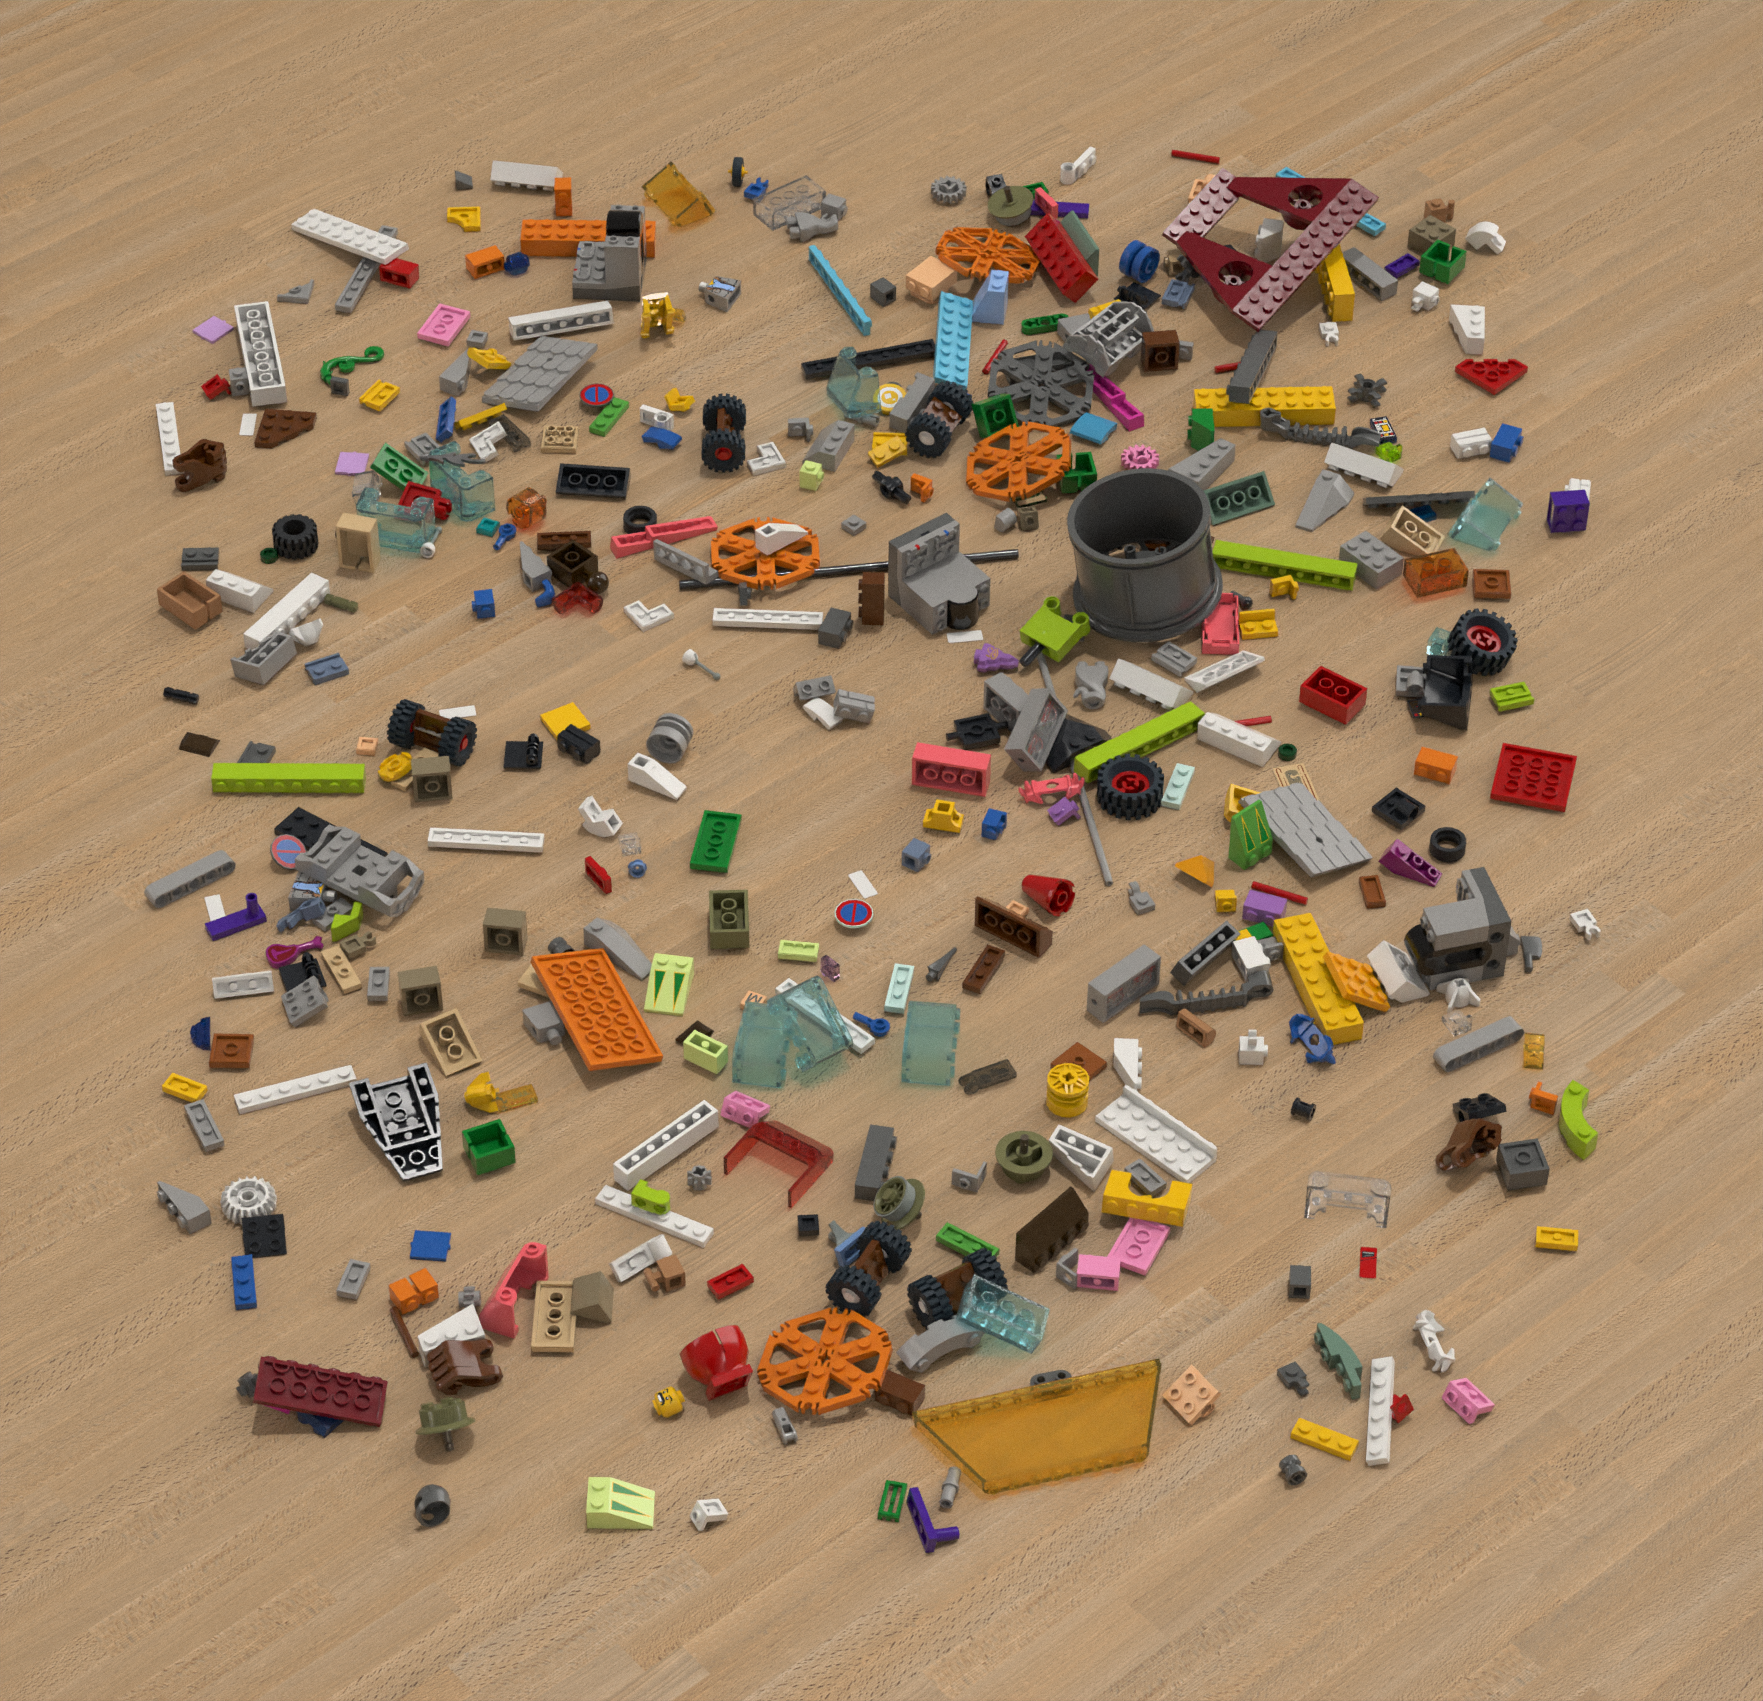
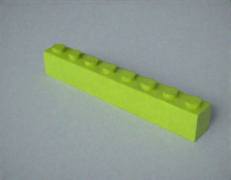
(1283, 563)
(1140, 740)
(289, 777)

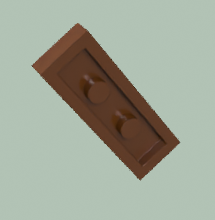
(555, 540)
(983, 969)

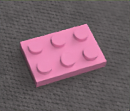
(443, 324)
(1139, 1244)

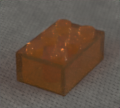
(1435, 572)

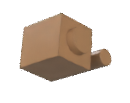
(1439, 210)
(668, 1273)

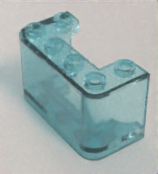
(469, 494)
(399, 525)
(812, 1022)
(930, 1043)
(760, 1048)

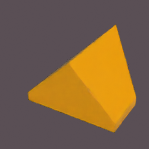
(1199, 868)

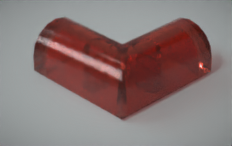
(578, 595)

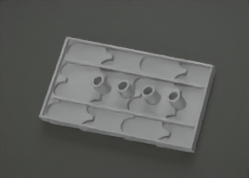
(539, 373)
(1308, 830)

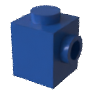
(483, 604)

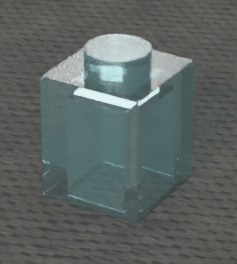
(1438, 643)

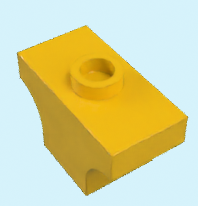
(943, 817)

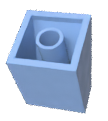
(992, 299)

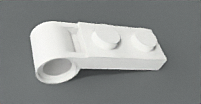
(1072, 171)
(640, 1257)

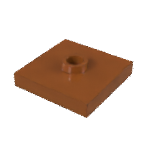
(1491, 583)
(231, 1050)
(1083, 1057)

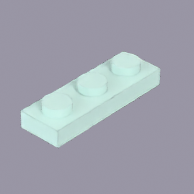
(1178, 786)
(899, 988)

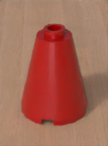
(1050, 893)

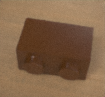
(900, 1393)

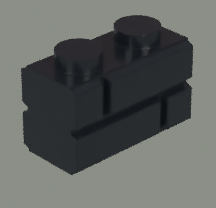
(578, 744)

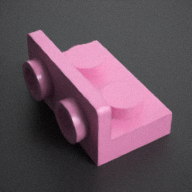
(743, 1109)
(1466, 1399)

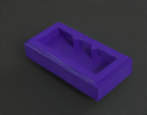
(1402, 265)

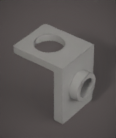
(969, 1181)
(1064, 1265)

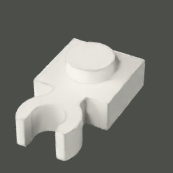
(1329, 332)
(1585, 922)

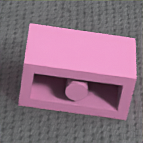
(1098, 1272)

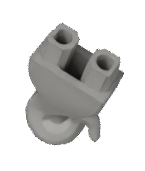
(806, 225)
(1091, 683)

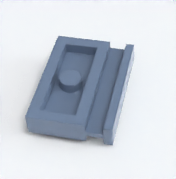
(1178, 293)
(326, 668)

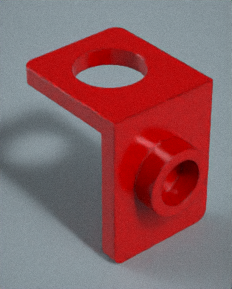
(1401, 1407)

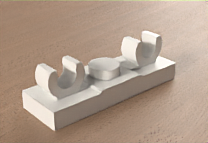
(242, 984)

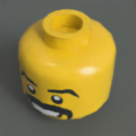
(668, 1402)

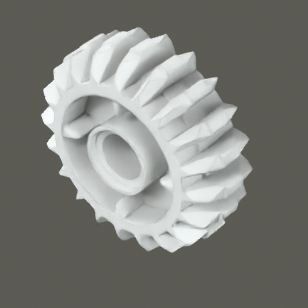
(248, 1199)

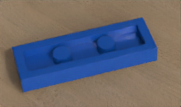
(446, 419)
(244, 1282)

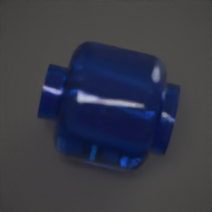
(516, 263)

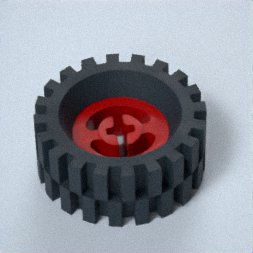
(1483, 638)
(1130, 787)

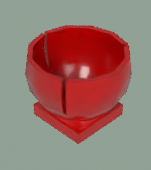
(718, 1365)

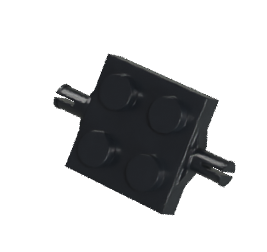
(977, 731)

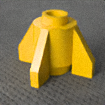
(480, 1093)

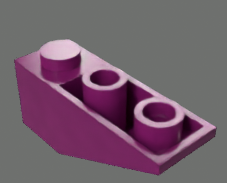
(1407, 863)

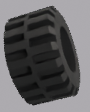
(295, 536)

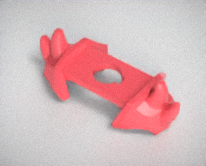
(1036, 789)

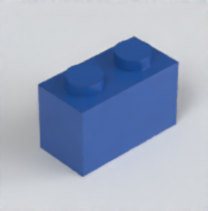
(1506, 443)

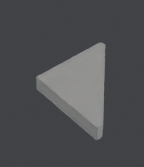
(298, 294)

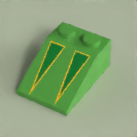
(1250, 836)

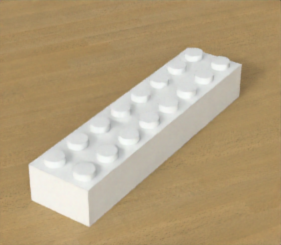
(260, 354)

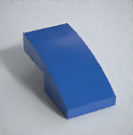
(664, 438)

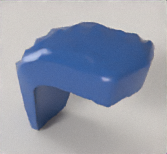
(545, 598)

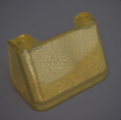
(677, 197)

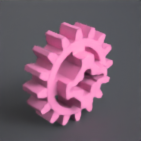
(1139, 458)

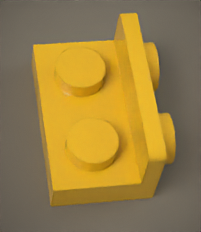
(1257, 624)

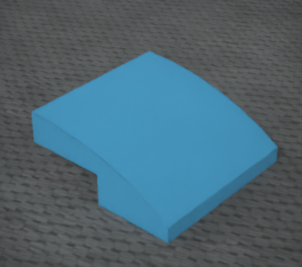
(1093, 428)

